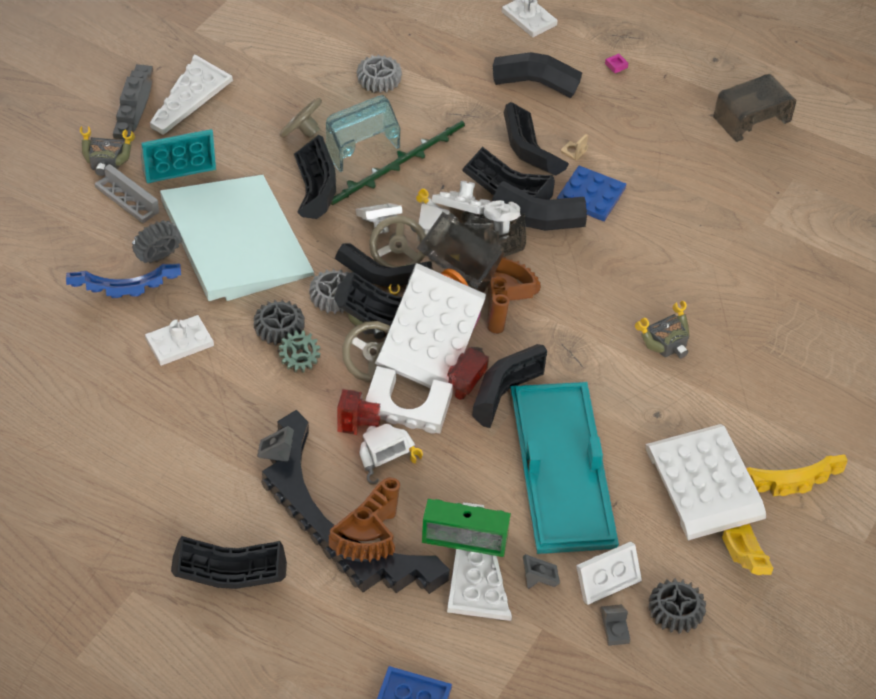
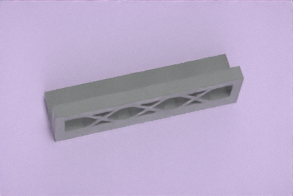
(131, 192)

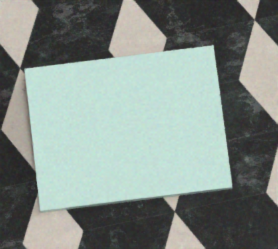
(236, 236)

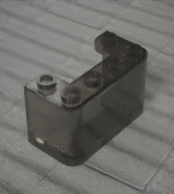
(752, 103)

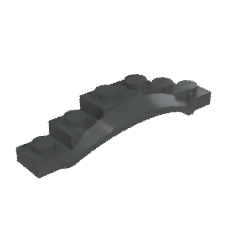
(133, 100)

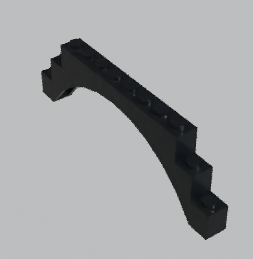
(287, 485)

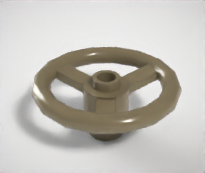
(303, 121)
(395, 237)
(352, 339)

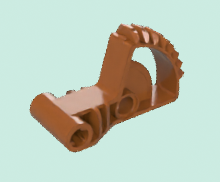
(505, 289)
(367, 524)

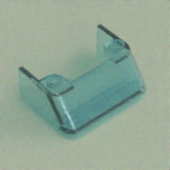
(358, 124)

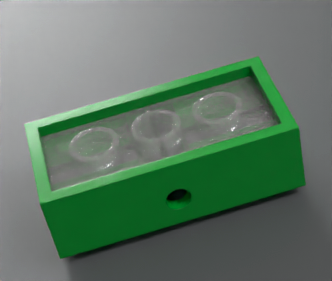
(465, 527)

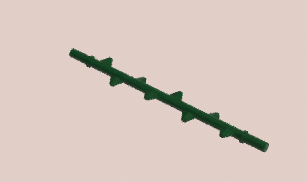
(394, 165)

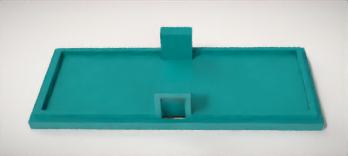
(565, 470)

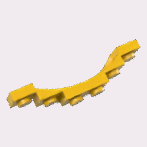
(797, 480)
(746, 550)

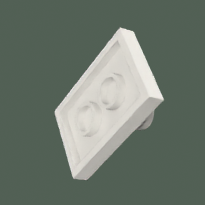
(529, 16)
(462, 200)
(379, 213)
(179, 340)
(609, 573)

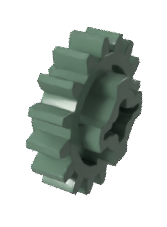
(305, 356)

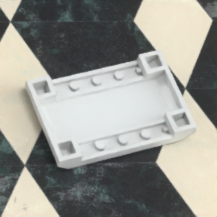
(430, 327)
(706, 481)

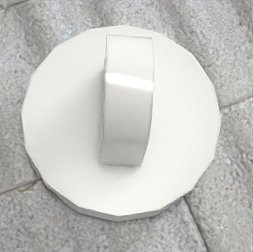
(501, 214)

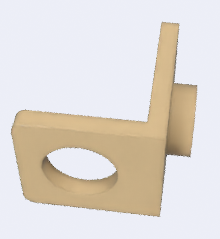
(581, 147)

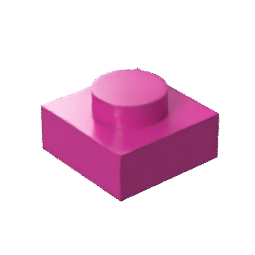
(616, 63)

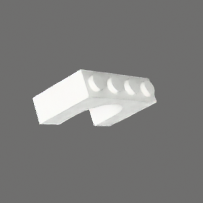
(427, 417)

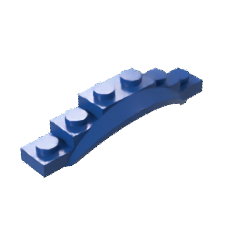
(119, 287)

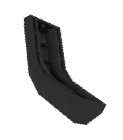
(536, 68)
(524, 141)
(491, 171)
(318, 177)
(543, 213)
(373, 271)
(365, 300)
(502, 375)
(229, 566)

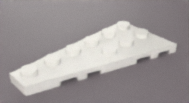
(190, 92)
(477, 585)

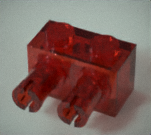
(467, 372)
(354, 412)

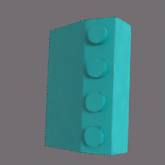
(178, 156)

